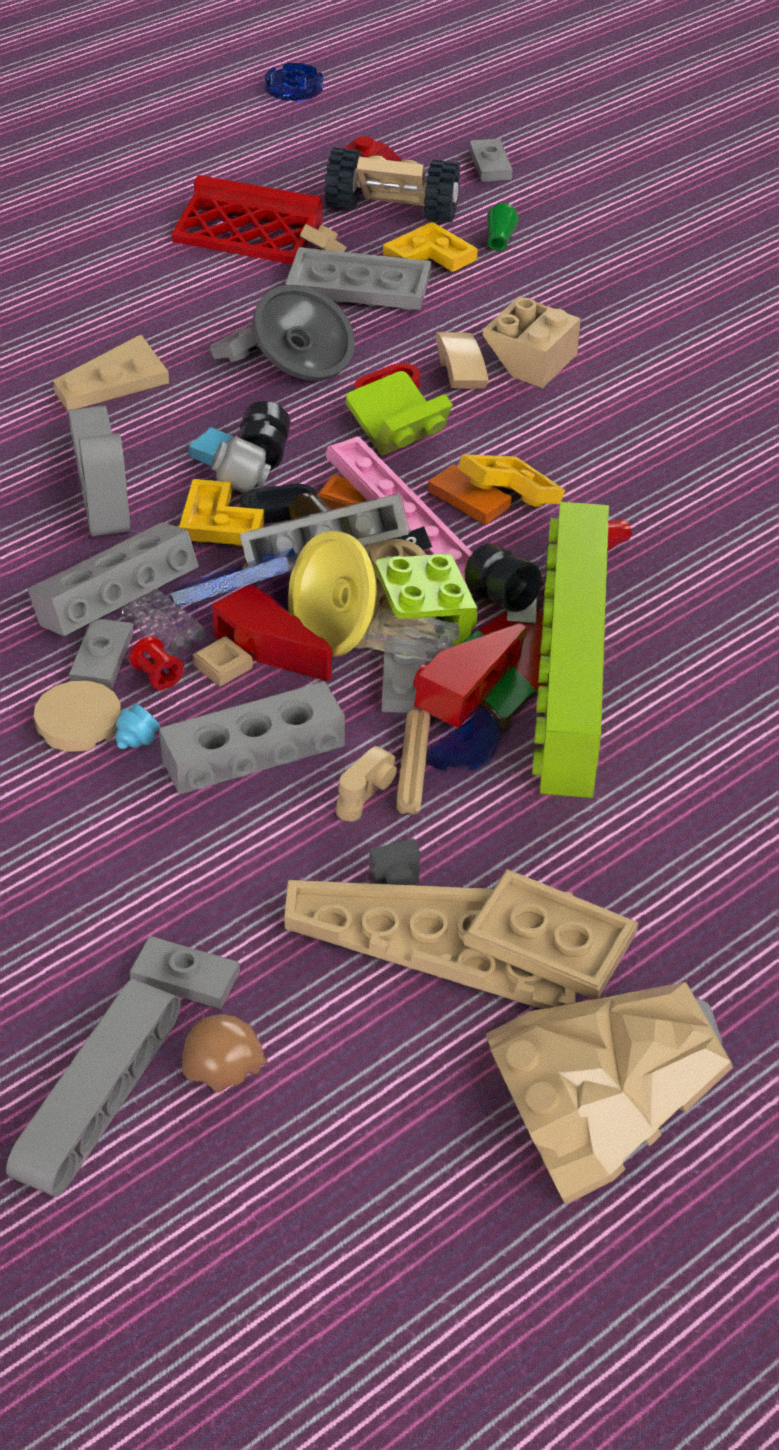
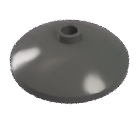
(303, 332)

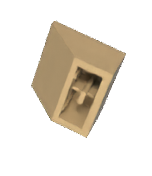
(533, 340)

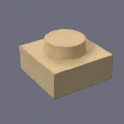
(322, 238)

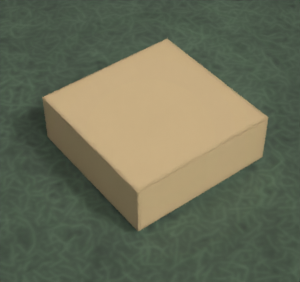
(222, 661)

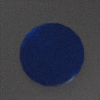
(294, 82)

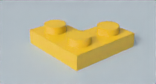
(433, 243)
(511, 474)
(212, 519)

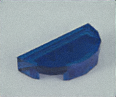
(468, 745)

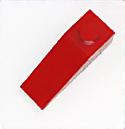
(466, 674)

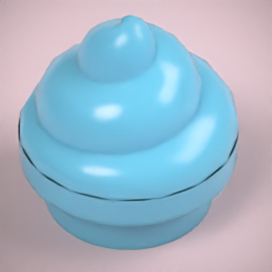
(135, 727)

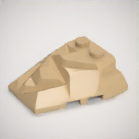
(606, 1077)

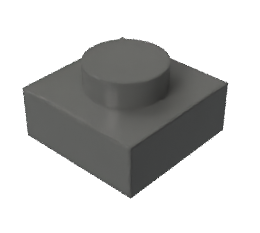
(395, 863)

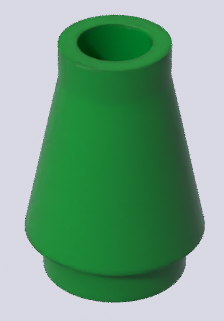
(501, 223)

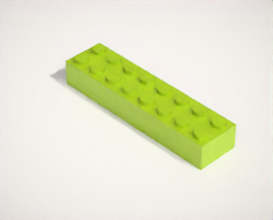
(575, 651)

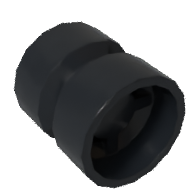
(266, 427)
(503, 577)

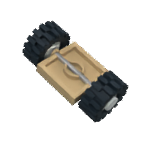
(392, 182)

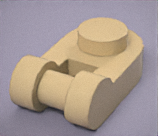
(362, 780)

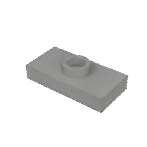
(490, 160)
(102, 652)
(186, 972)

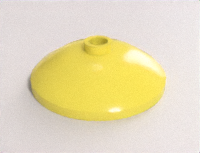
(334, 590)

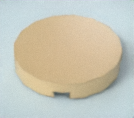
(77, 715)

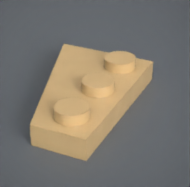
(112, 375)

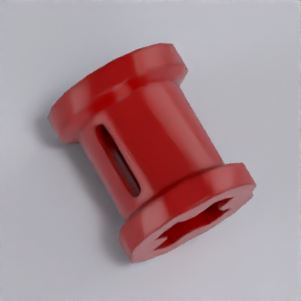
(155, 664)

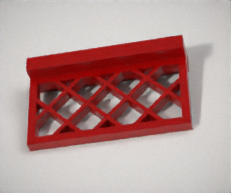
(251, 204)

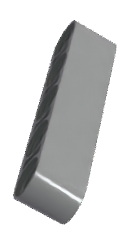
(93, 1088)

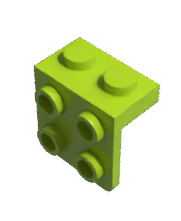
(396, 412)
(428, 588)

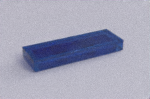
(234, 578)

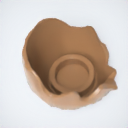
(221, 1052)

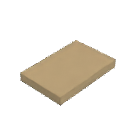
(551, 934)

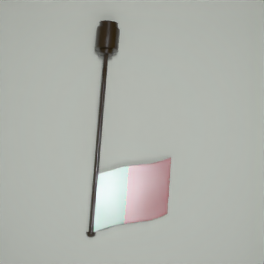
(519, 682)

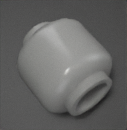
(240, 464)

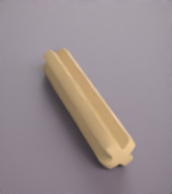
(413, 762)

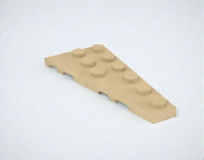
(414, 929)

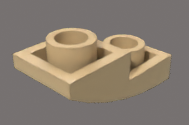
(463, 360)

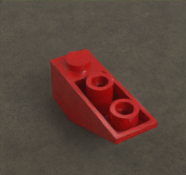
(271, 633)

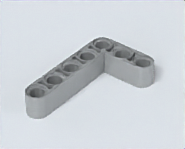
(100, 470)

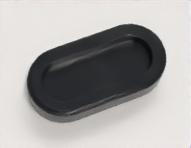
(274, 500)

